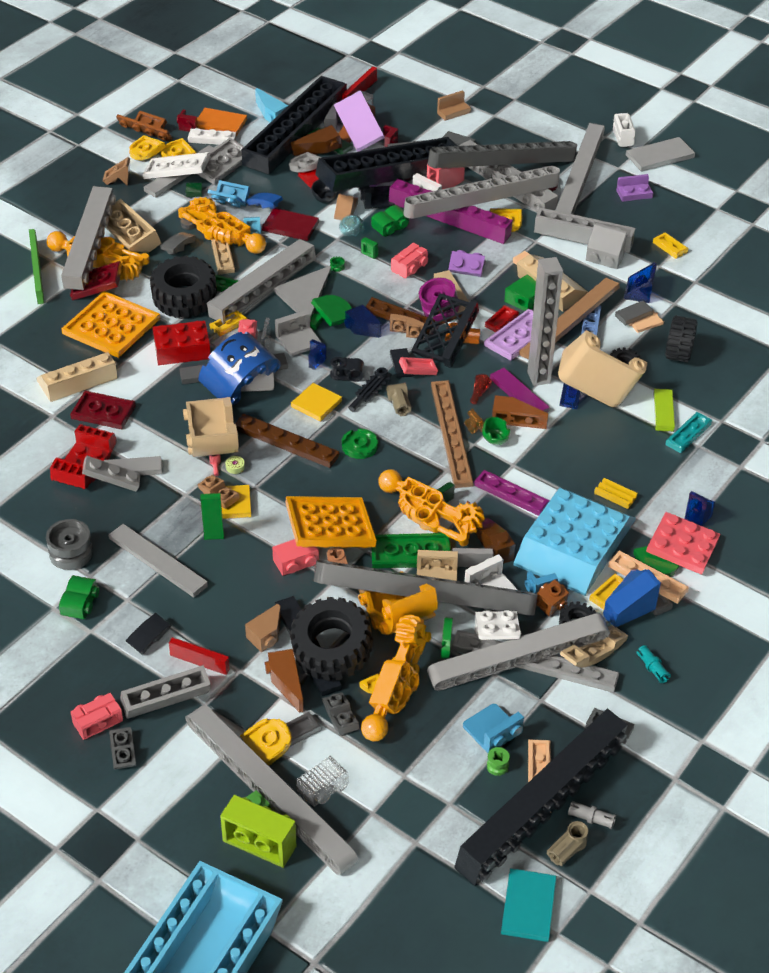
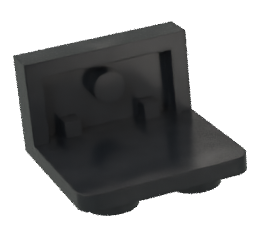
(375, 197)

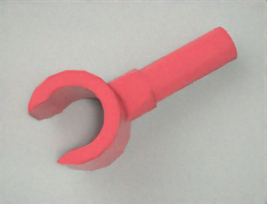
(215, 460)

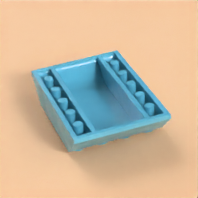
(573, 540)
(209, 926)

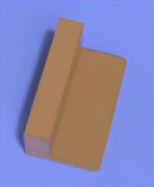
(452, 106)

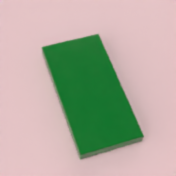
(402, 549)

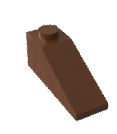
(318, 142)
(496, 538)

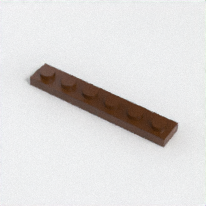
(287, 440)

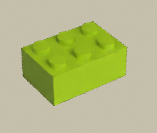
(258, 830)

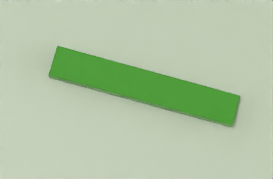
(36, 266)

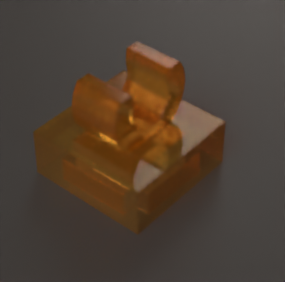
(474, 420)

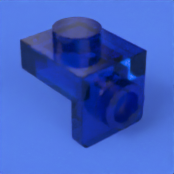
(317, 354)

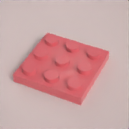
(683, 542)

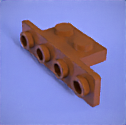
(146, 123)

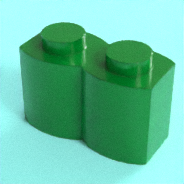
(389, 221)
(78, 597)

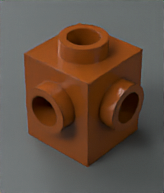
(552, 597)

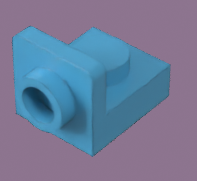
(534, 584)

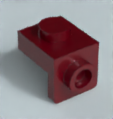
(186, 122)
(390, 134)

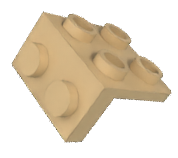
(437, 564)

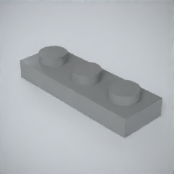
(111, 473)

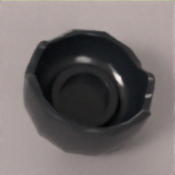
(322, 192)

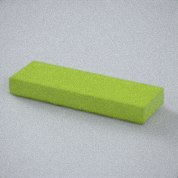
(663, 410)

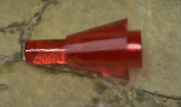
(481, 384)

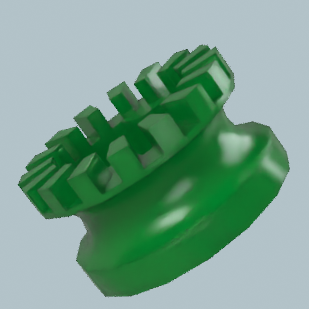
(337, 264)

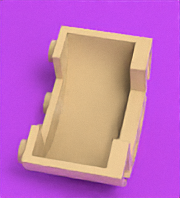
(211, 427)

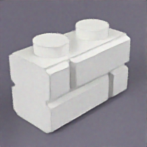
(624, 129)

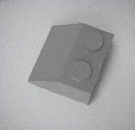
(606, 246)

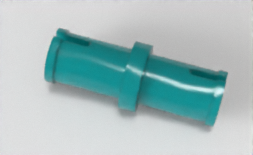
(653, 664)

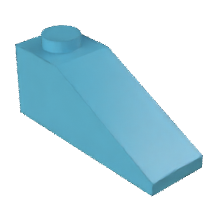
(269, 105)

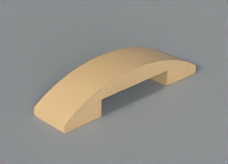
(597, 651)

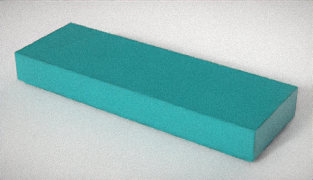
(688, 432)

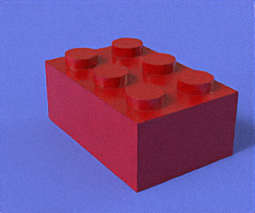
(181, 342)

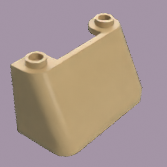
(597, 372)

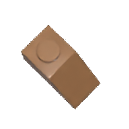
(264, 629)

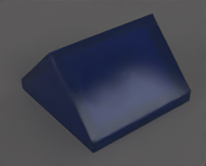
(641, 284)

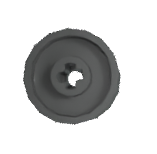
(69, 544)

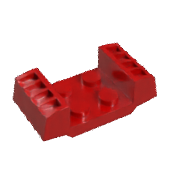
(90, 443)

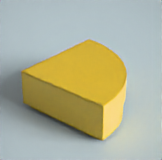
(369, 683)

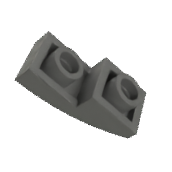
(177, 242)
(340, 713)
(122, 748)

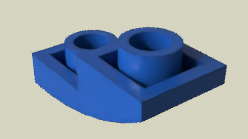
(265, 200)

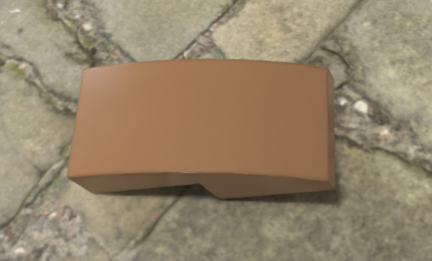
(405, 324)
(216, 485)

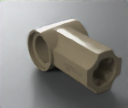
(399, 396)
(568, 844)

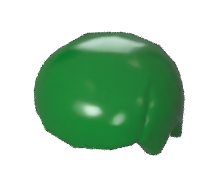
(495, 431)

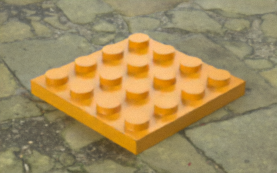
(111, 324)
(330, 522)

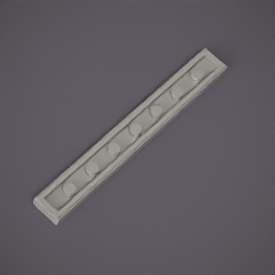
(551, 666)

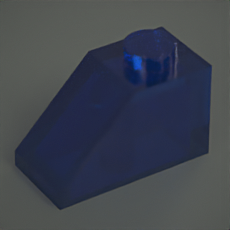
(362, 322)
(570, 397)
(699, 508)

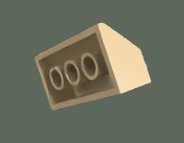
(131, 229)
(570, 290)
(78, 376)

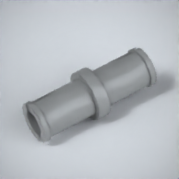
(592, 814)

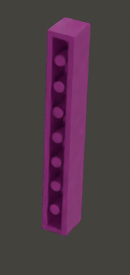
(467, 218)

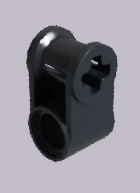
(349, 369)

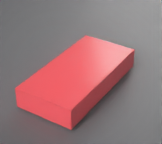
(418, 366)

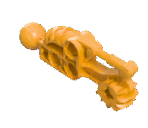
(221, 225)
(108, 253)
(421, 501)
(397, 677)

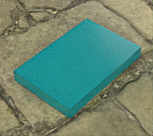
(528, 905)

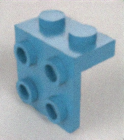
(230, 193)
(493, 727)

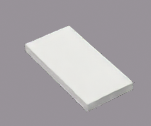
(176, 165)

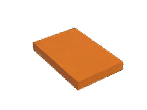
(221, 120)

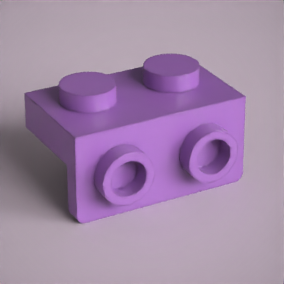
(467, 263)

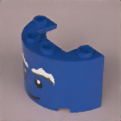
(236, 365)

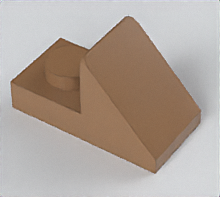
(120, 170)
(345, 206)

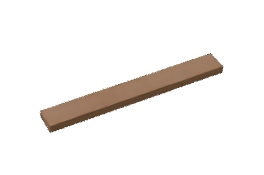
(580, 310)
(451, 434)

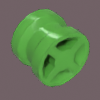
(496, 766)

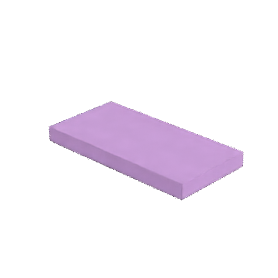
(359, 121)
(512, 337)

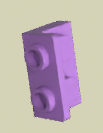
(634, 188)

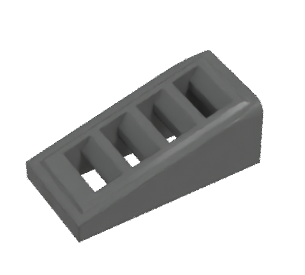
(332, 117)

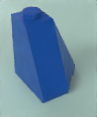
(632, 597)

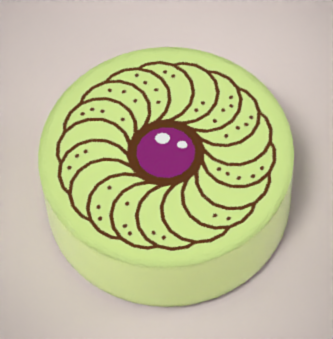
(235, 464)

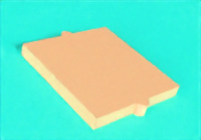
(647, 323)

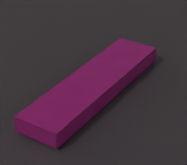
(516, 389)
(511, 492)

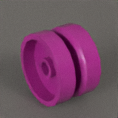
(429, 293)

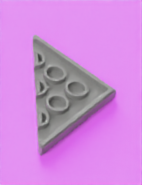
(303, 290)

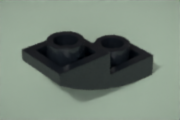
(147, 633)

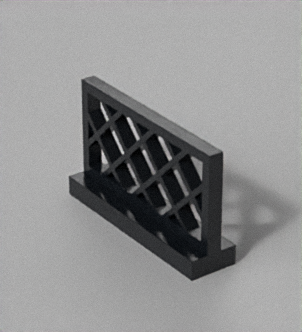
(457, 337)

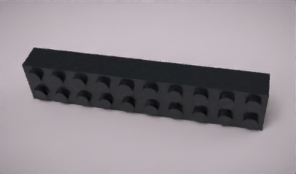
(294, 122)
(377, 165)
(539, 797)

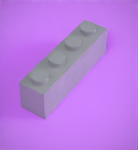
(165, 692)

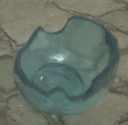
(351, 225)

